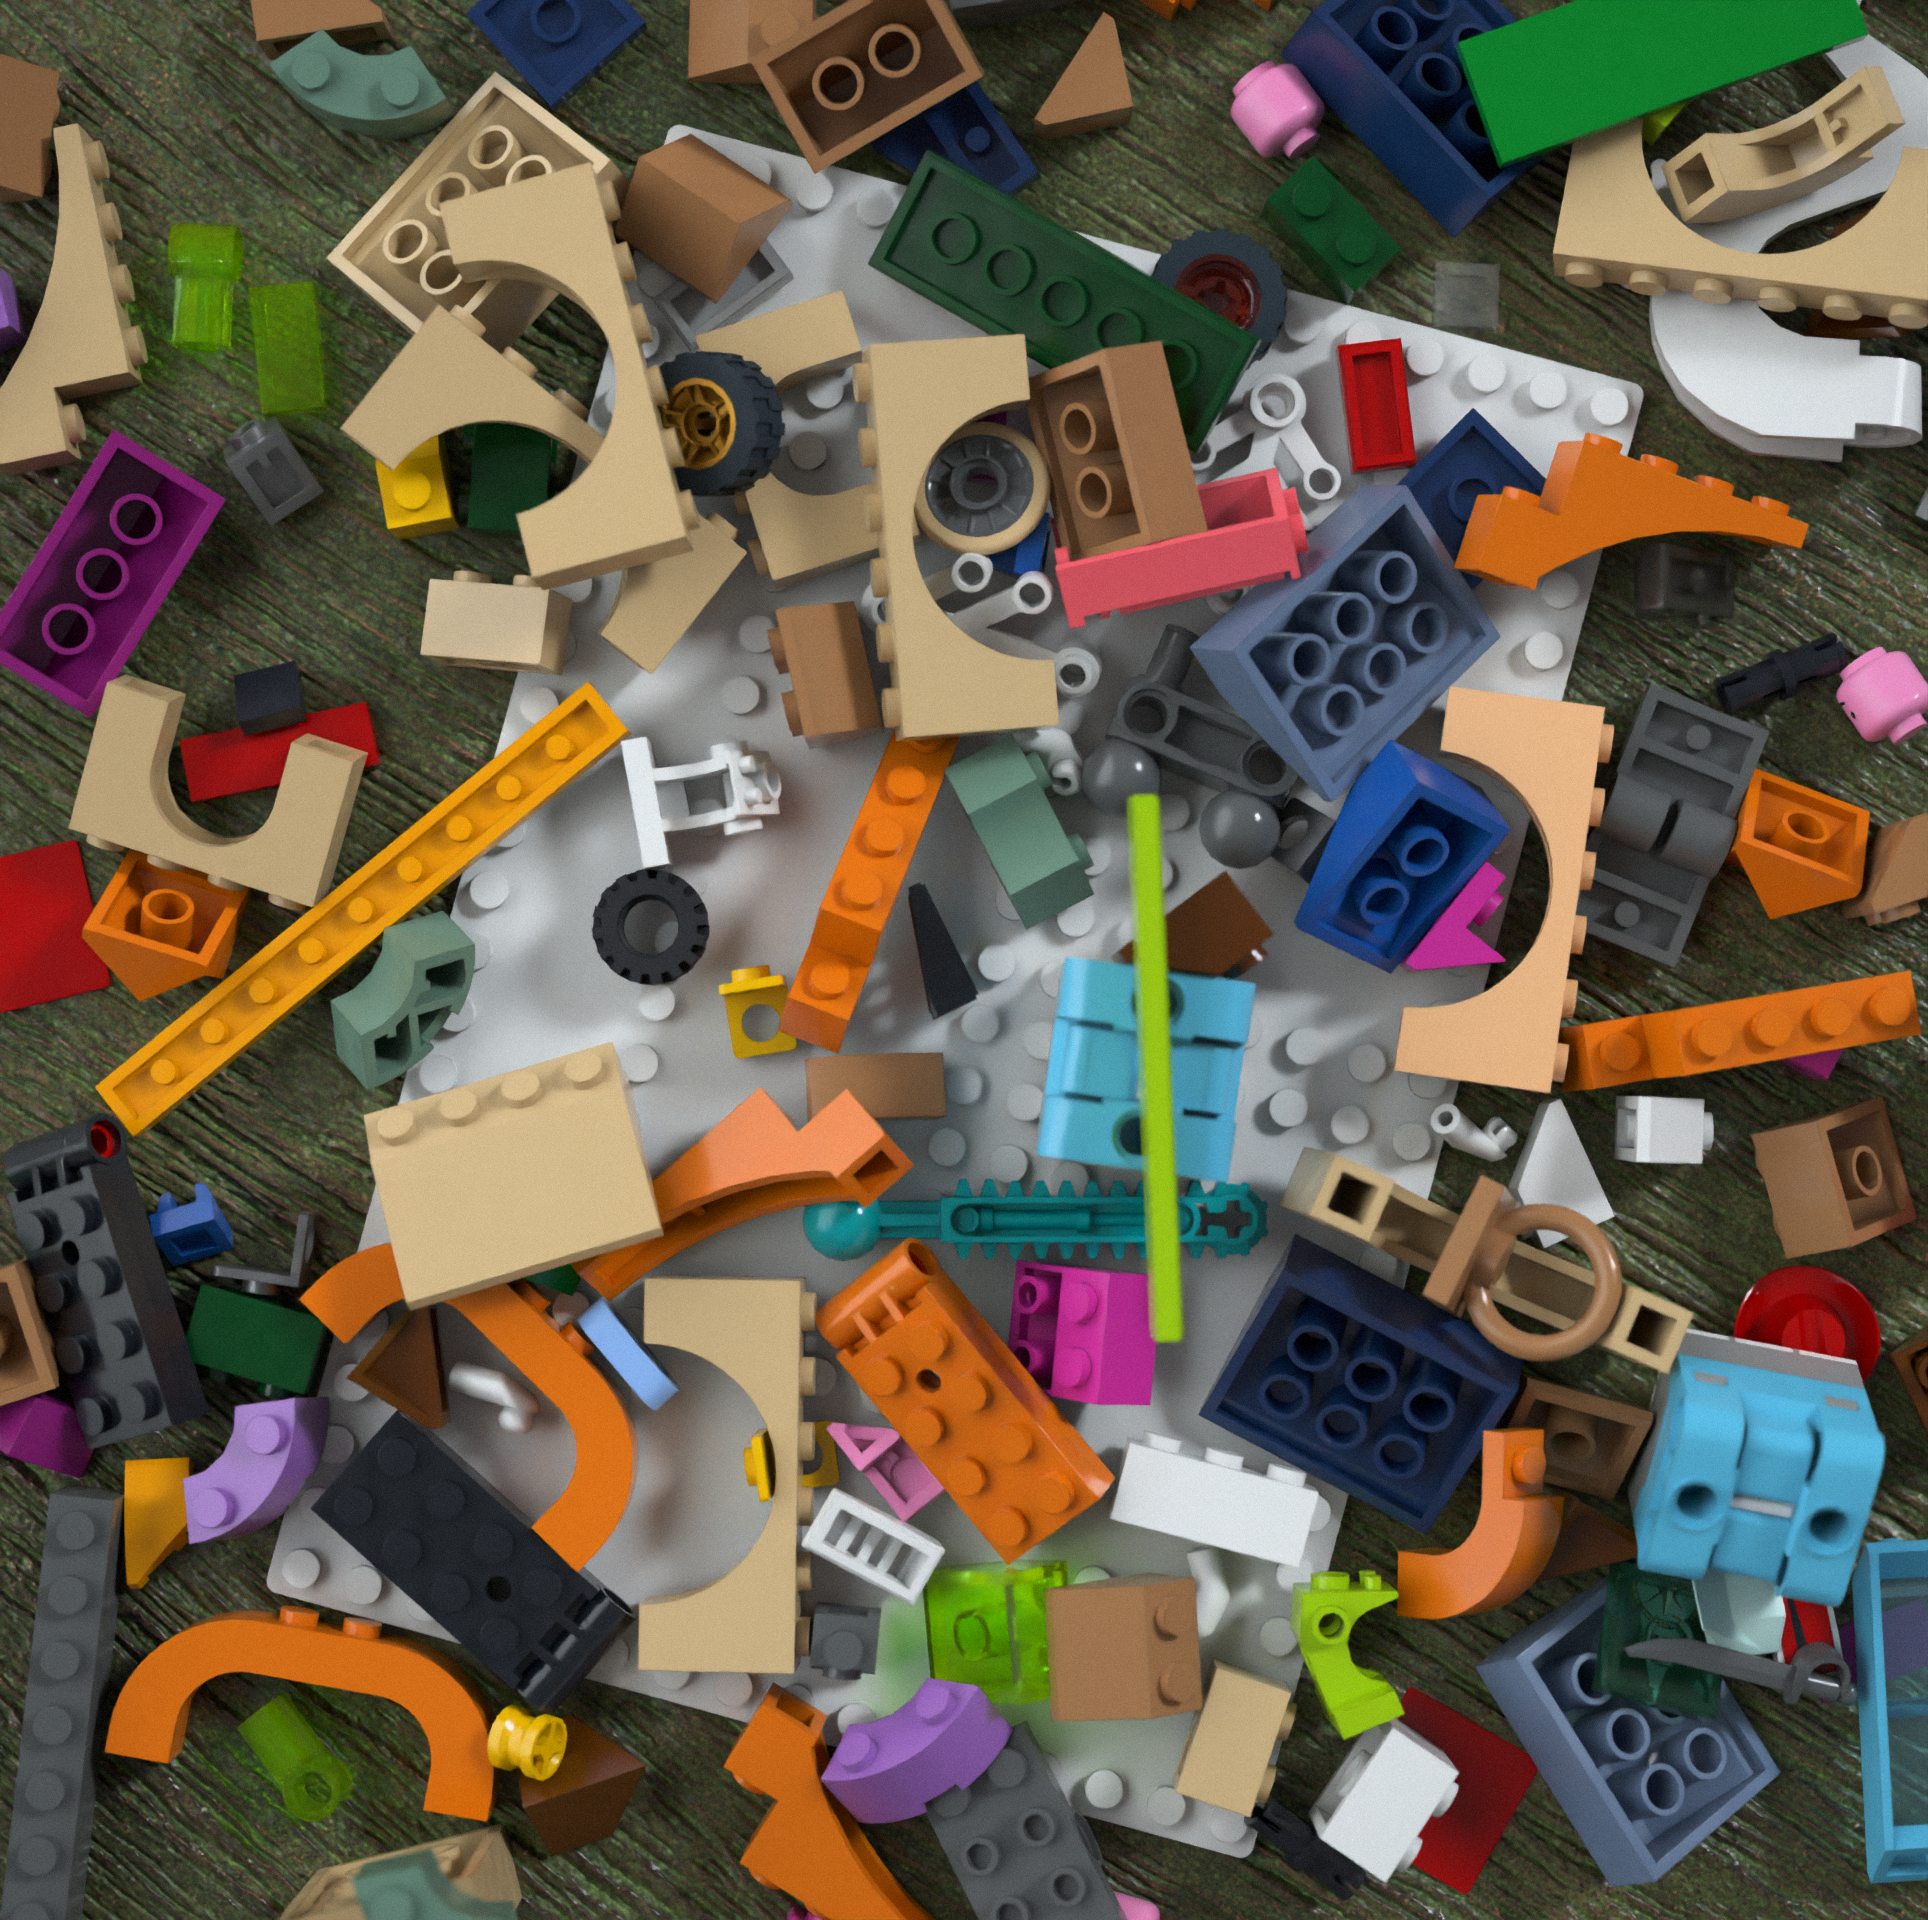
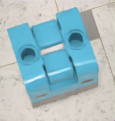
(1094, 1075)
(1756, 1467)

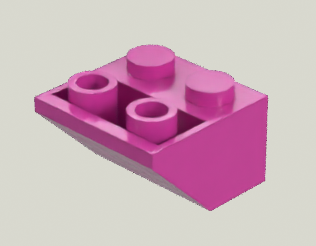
(1083, 1332)

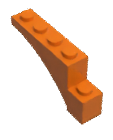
(1602, 500)
(865, 890)
(1740, 1032)
(753, 1168)
(807, 1835)

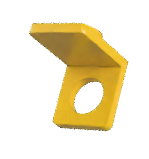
(750, 988)
(761, 1467)

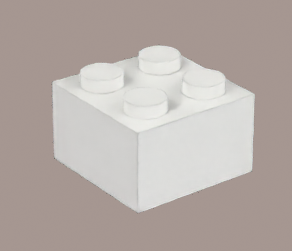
(1384, 1797)

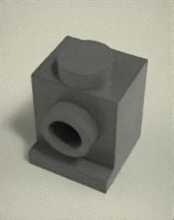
(845, 1640)

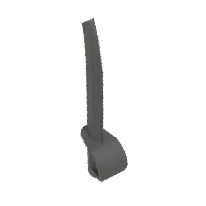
(1791, 1679)

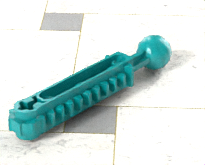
(850, 1231)

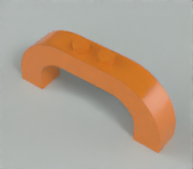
(550, 1355)
(297, 1647)

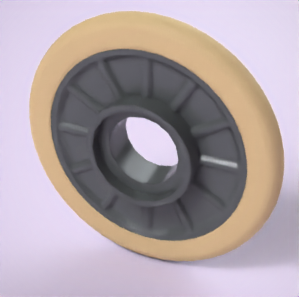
(1002, 519)

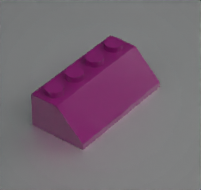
(103, 572)

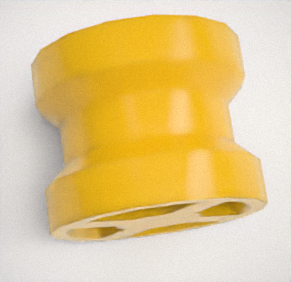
(527, 1742)

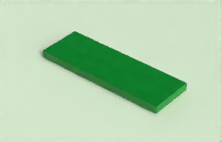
(1629, 59)

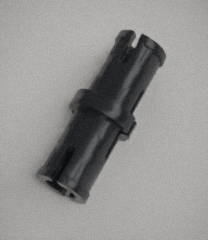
(1780, 674)
(1304, 1847)

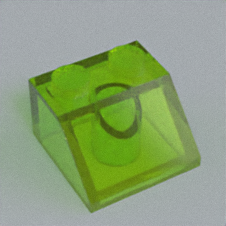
(991, 1626)

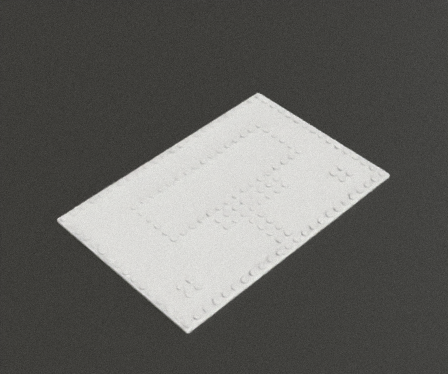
(1308, 1076)

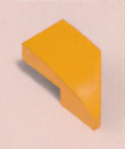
(153, 1514)

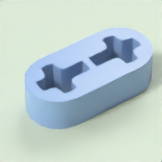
(628, 1354)

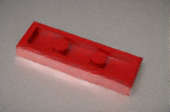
(238, 764)

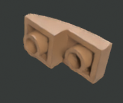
(885, 1084)

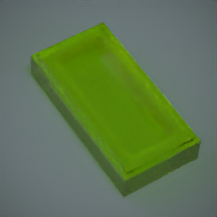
(288, 349)

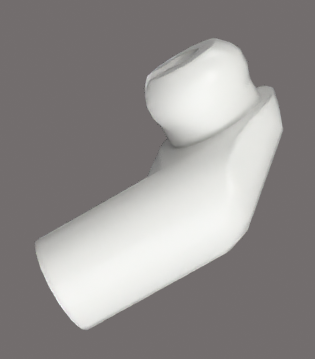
(1211, 1587)

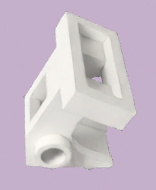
(662, 802)

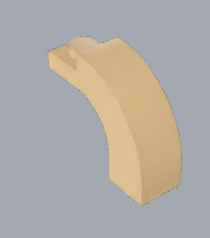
(1764, 168)

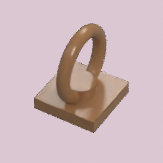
(1480, 1254)

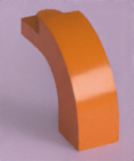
(1505, 1548)

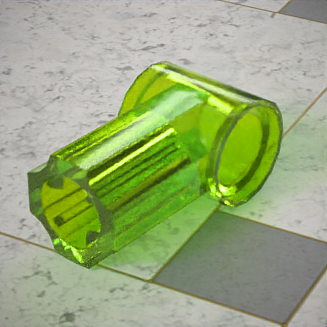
(204, 266)
(292, 1750)

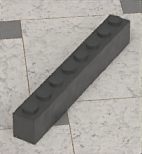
(65, 1705)

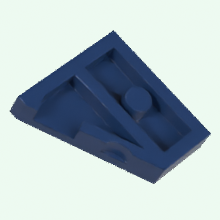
(967, 133)

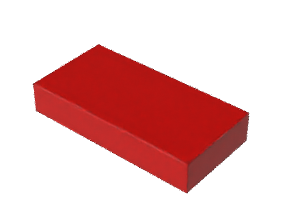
(1376, 406)

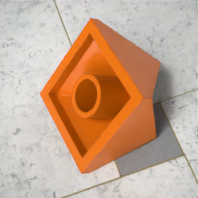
(1798, 845)
(164, 926)

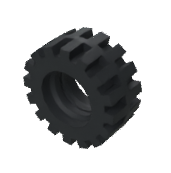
(610, 922)

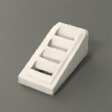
(913, 1572)

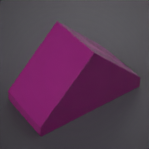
(45, 1433)

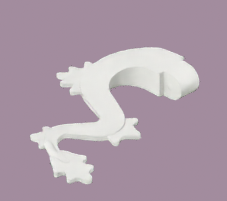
(1771, 385)

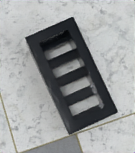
(943, 971)

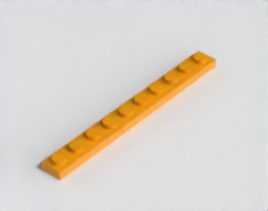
(360, 908)

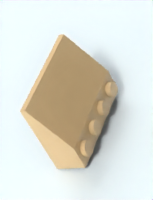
(401, 243)
(512, 1175)
(473, 1861)

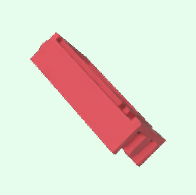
(1248, 542)

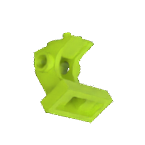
(1348, 1695)

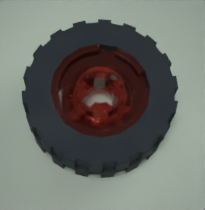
(1235, 269)

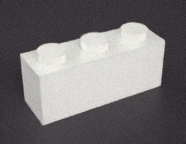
(1214, 1499)

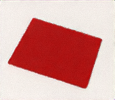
(42, 925)
(1490, 1788)

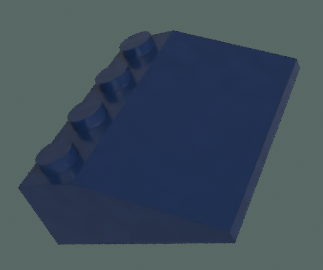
(1405, 95)
(1362, 1384)

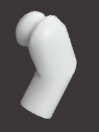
(1058, 756)
(1464, 1135)
(497, 1388)

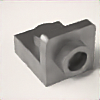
(270, 469)

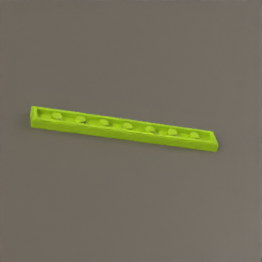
(1154, 1068)

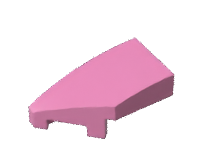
(889, 1466)

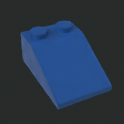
(1398, 856)

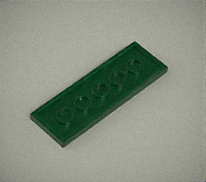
(1034, 277)

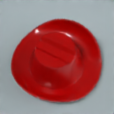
(1811, 1313)

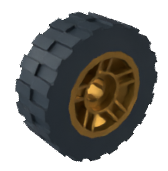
(745, 416)

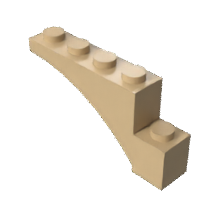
(83, 327)

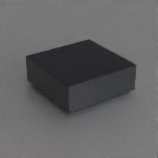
(270, 698)

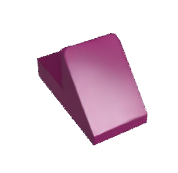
(1448, 940)

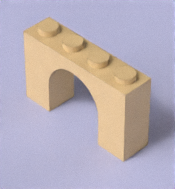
(796, 530)
(130, 802)

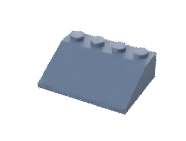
(1352, 645)
(1625, 1773)

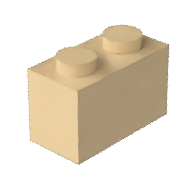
(495, 624)
(1234, 1738)

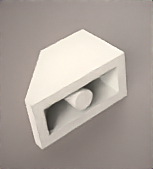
(1662, 1129)
(1556, 1172)

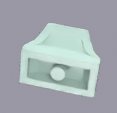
(1740, 1612)

